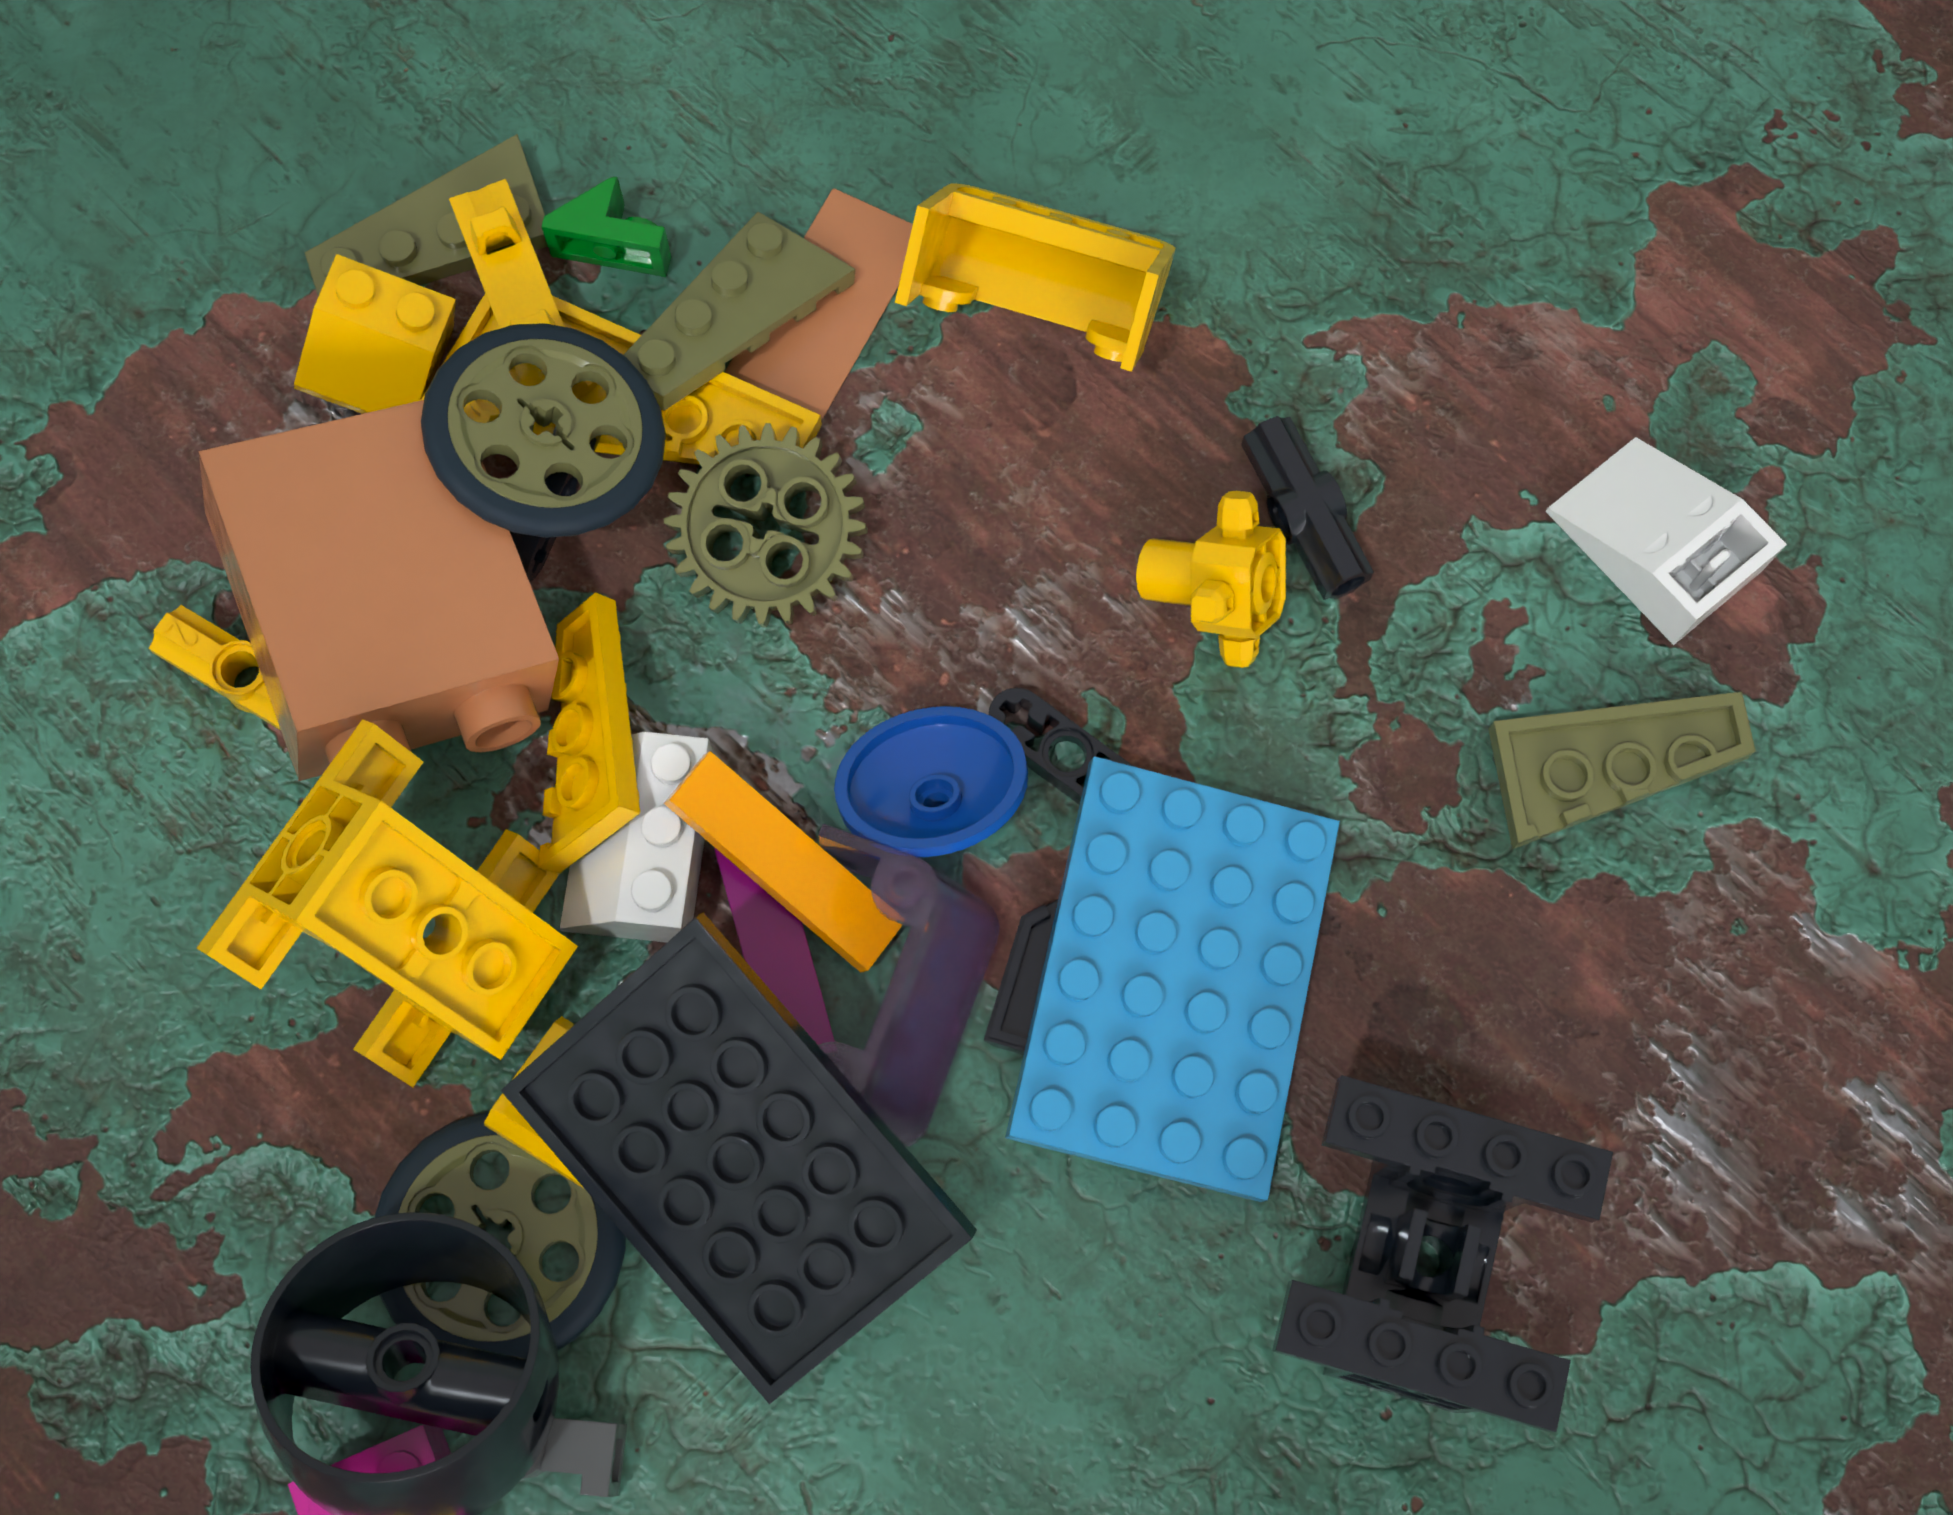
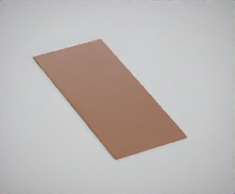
(814, 356)

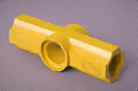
(212, 659)

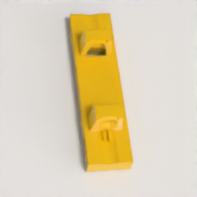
(511, 275)

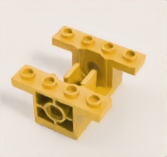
(368, 889)

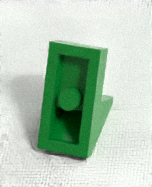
(594, 233)

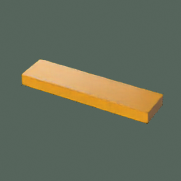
(783, 861)

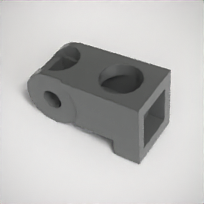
(584, 1449)

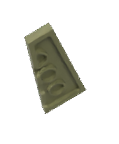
(420, 233)

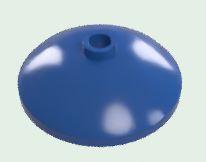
(932, 780)

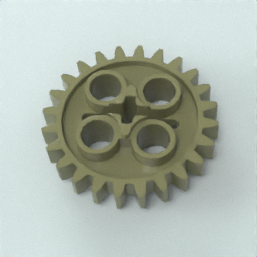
(748, 577)

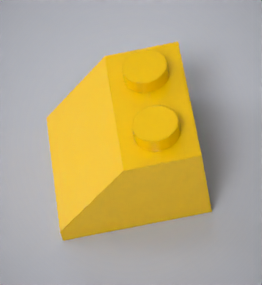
(373, 339)

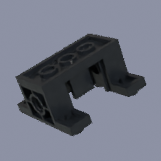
(1443, 1182)

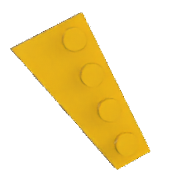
(589, 737)

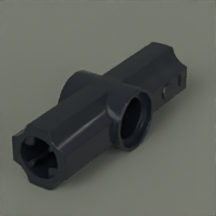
(1307, 507)

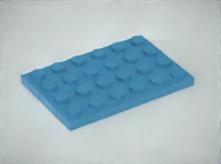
(1175, 981)

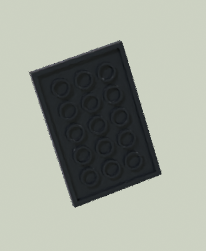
(738, 1159)

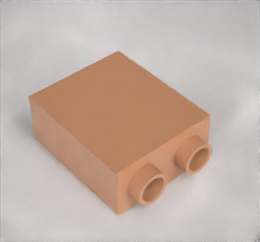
(375, 591)

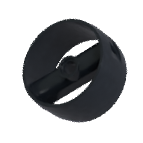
(317, 1355)

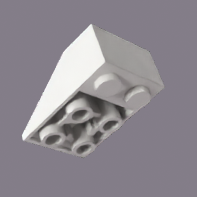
(1666, 536)

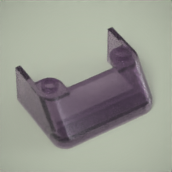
(930, 988)

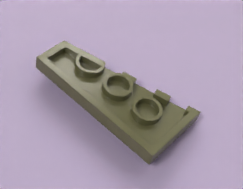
(734, 306)
(1601, 759)

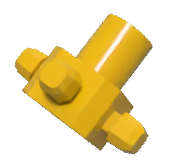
(1227, 577)

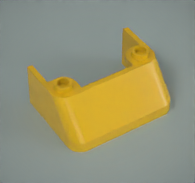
(1038, 264)

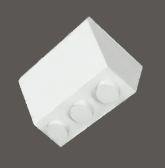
(648, 871)

